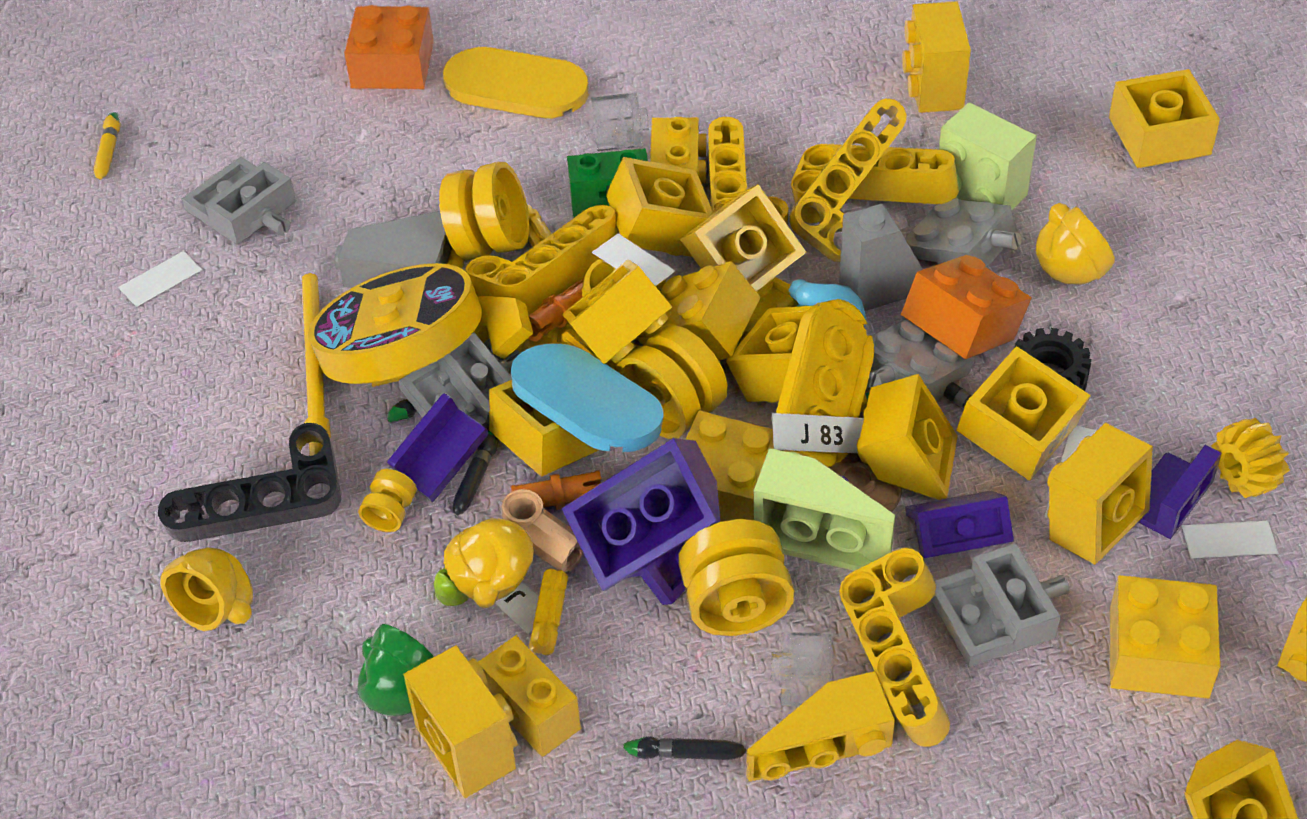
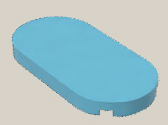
(587, 397)

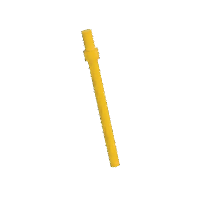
(314, 373)

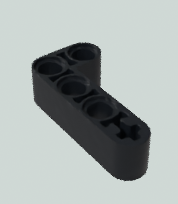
(252, 490)

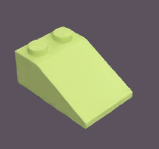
(820, 513)

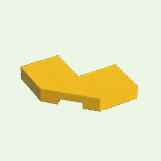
(504, 322)

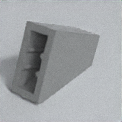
(391, 246)
(876, 257)

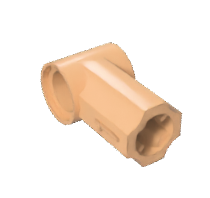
(549, 535)

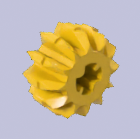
(1251, 457)

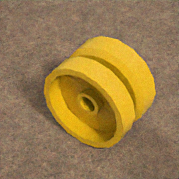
(484, 210)
(680, 374)
(735, 577)

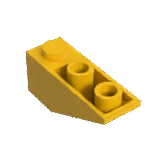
(833, 724)

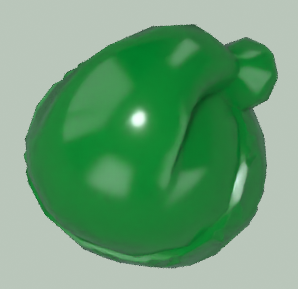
(382, 675)

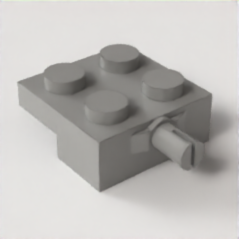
(243, 200)
(964, 229)
(909, 351)
(462, 375)
(998, 605)

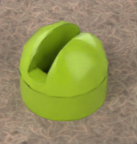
(446, 590)

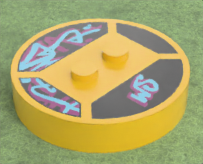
(395, 323)

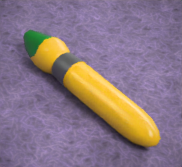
(107, 145)

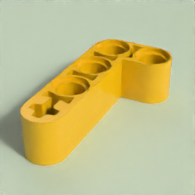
(728, 165)
(851, 172)
(897, 176)
(550, 264)
(897, 653)

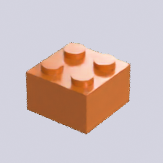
(389, 47)
(966, 305)

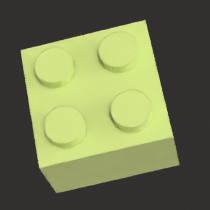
(989, 156)

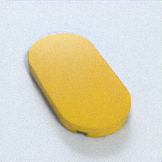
(515, 82)
(828, 367)

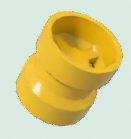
(385, 504)

